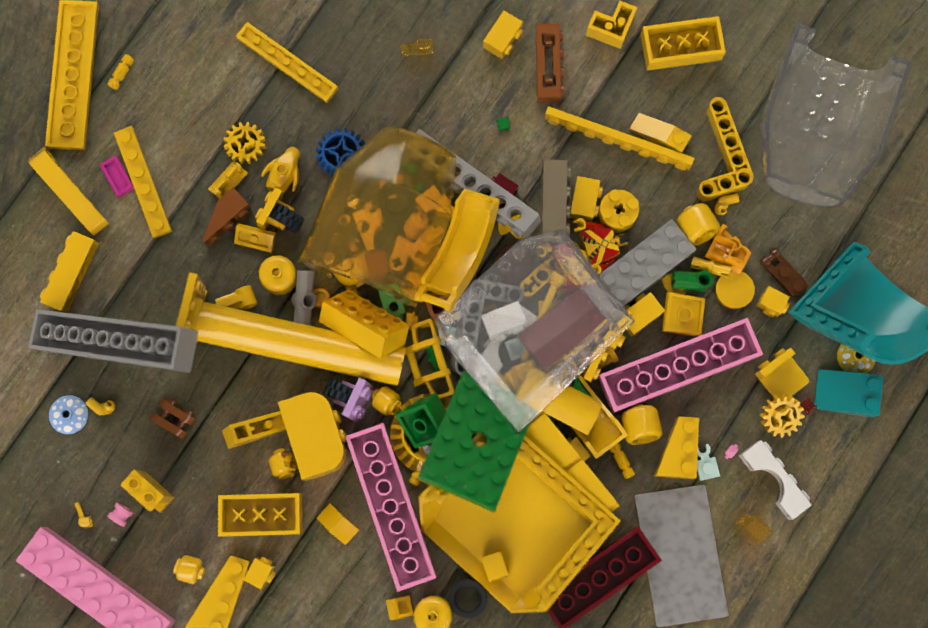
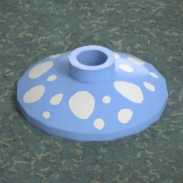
(77, 418)

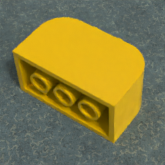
(314, 434)

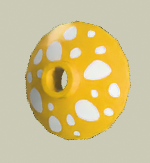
(850, 363)

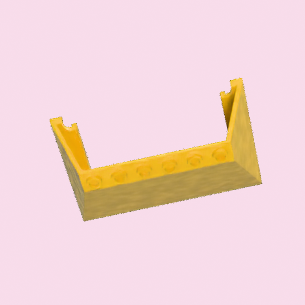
(541, 527)

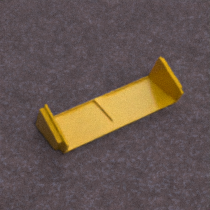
(554, 445)

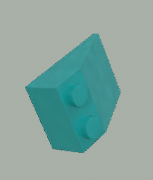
(849, 392)

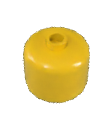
(698, 223)
(285, 271)
(641, 424)
(430, 606)

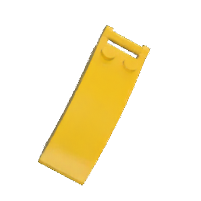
(460, 250)
(605, 431)

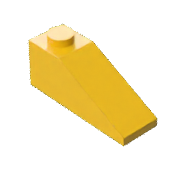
(660, 132)
(253, 429)

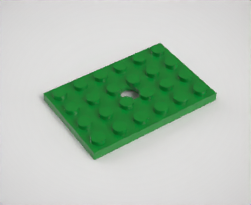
(458, 464)

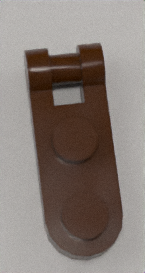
(784, 273)

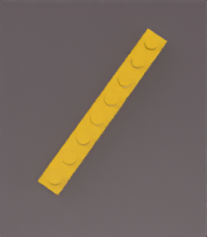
(612, 136)

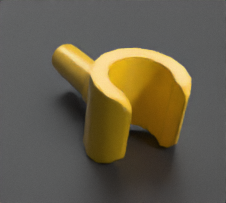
(85, 522)

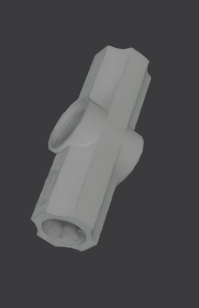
(305, 291)

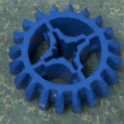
(324, 148)

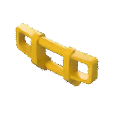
(435, 343)

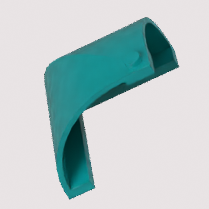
(864, 310)

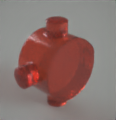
(808, 406)

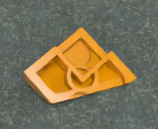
(728, 251)

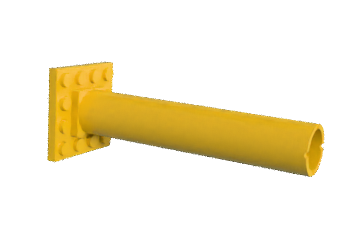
(282, 338)

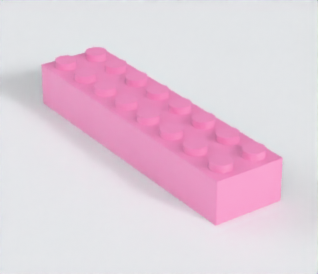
(679, 365)
(391, 507)
(89, 584)

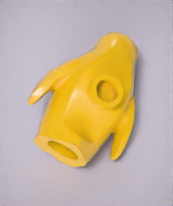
(283, 171)

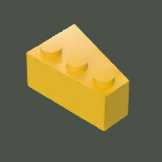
(680, 451)

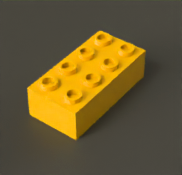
(682, 43)
(364, 323)
(260, 514)

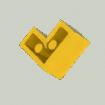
(612, 29)

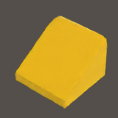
(399, 607)

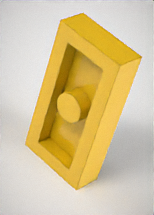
(254, 237)

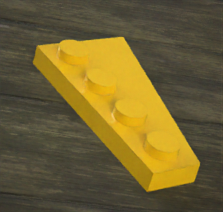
(221, 599)

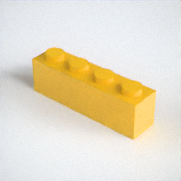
(69, 272)

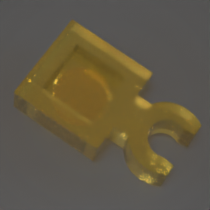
(420, 47)

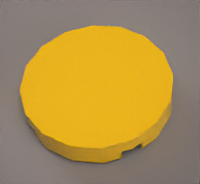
(735, 291)

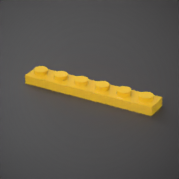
(287, 62)
(143, 182)

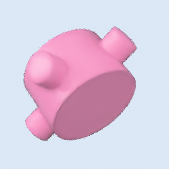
(731, 451)

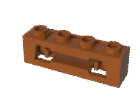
(549, 33)

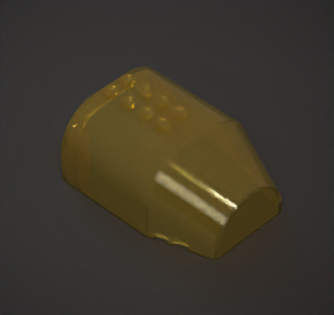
(384, 214)

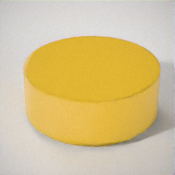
(321, 295)

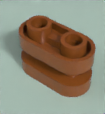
(184, 416)

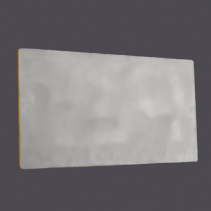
(689, 577)

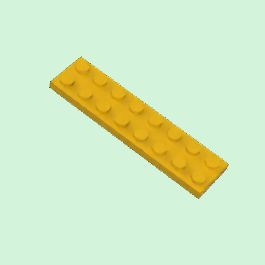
(72, 75)

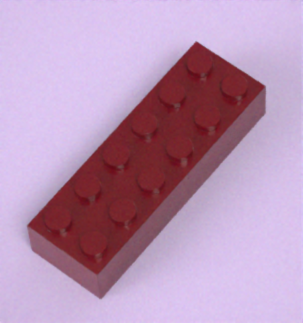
(604, 576)

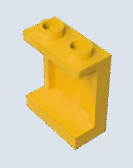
(147, 491)

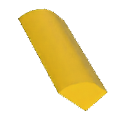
(574, 409)

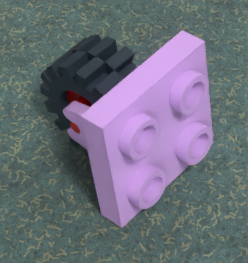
(350, 397)

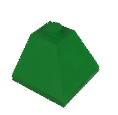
(422, 419)

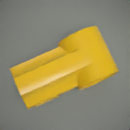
(242, 299)

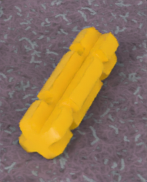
(120, 72)
(622, 461)

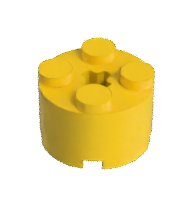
(618, 200)

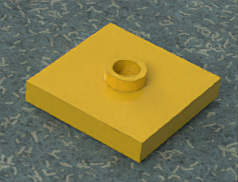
(683, 314)

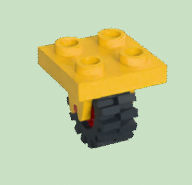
(278, 213)

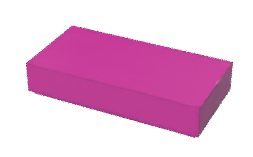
(117, 176)

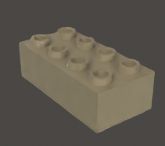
(555, 196)

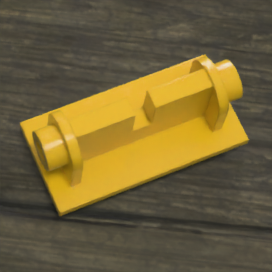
(229, 178)

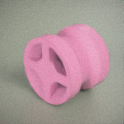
(120, 514)

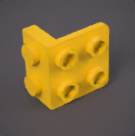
(782, 374)

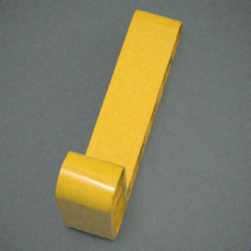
(728, 153)
(67, 191)

